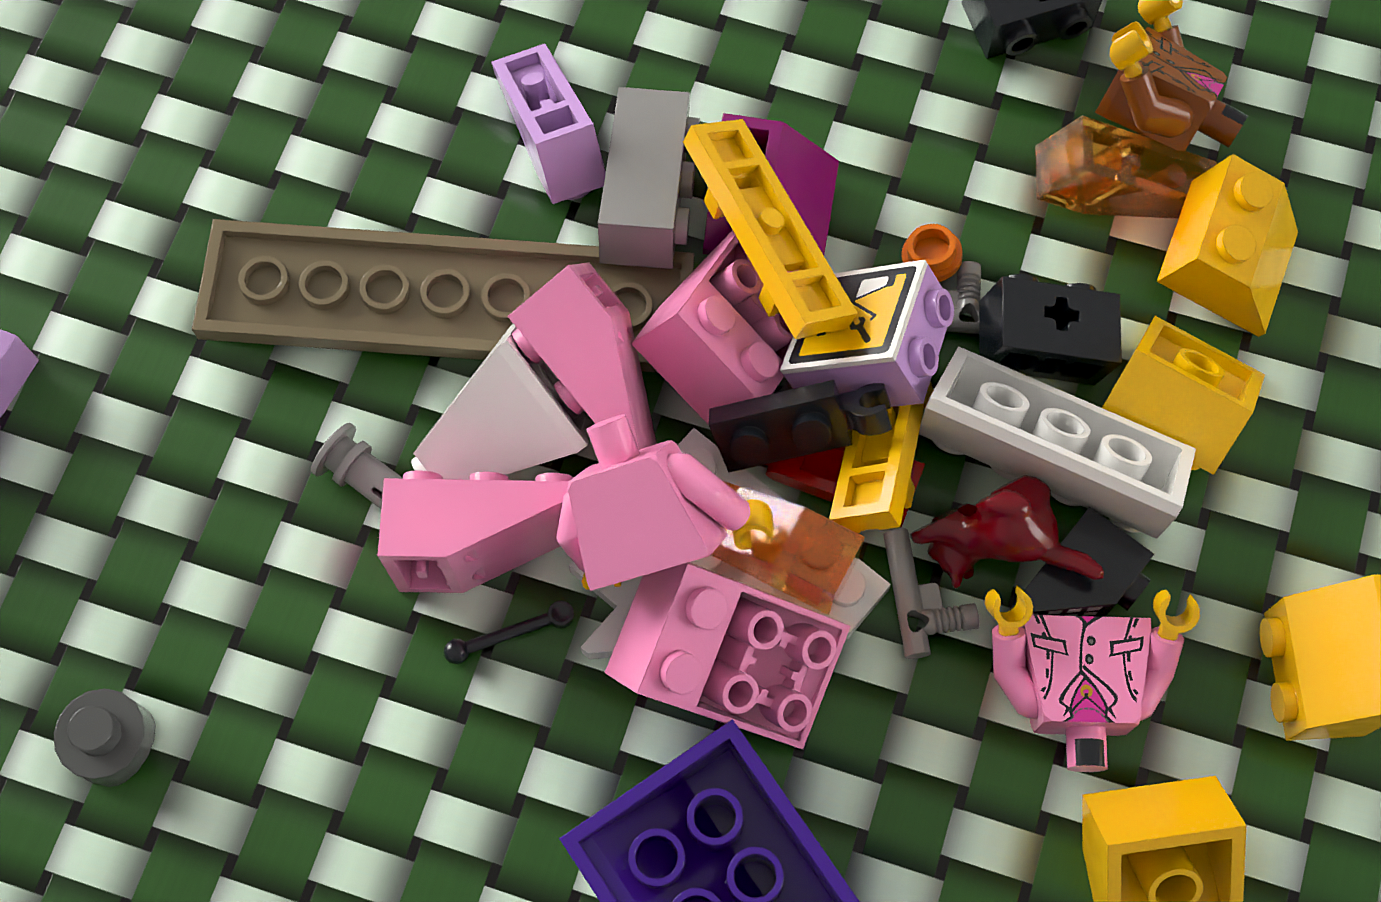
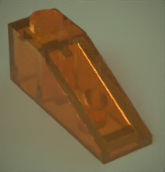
(1114, 171)
(804, 558)

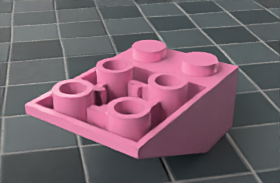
(715, 334)
(587, 344)
(465, 532)
(727, 652)

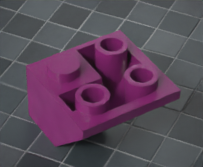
(802, 169)

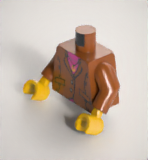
(1165, 87)

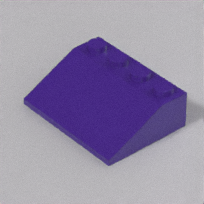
(705, 833)

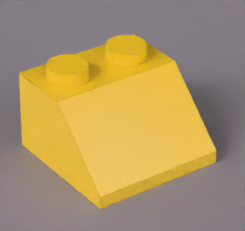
(1232, 243)
(1186, 392)
(1326, 660)
(1164, 843)

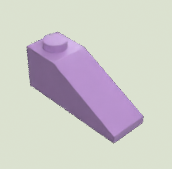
(551, 124)

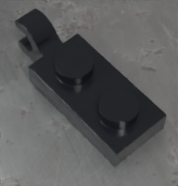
(797, 423)

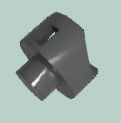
(104, 737)

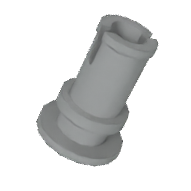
(352, 464)

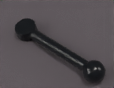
(559, 615)

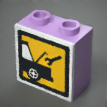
(888, 342)

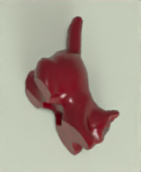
(1005, 526)

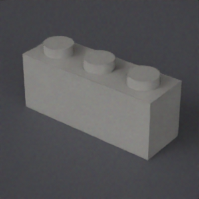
(646, 179)

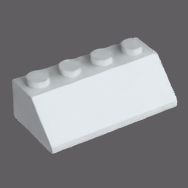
(1060, 439)

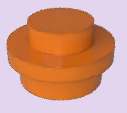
(937, 247)

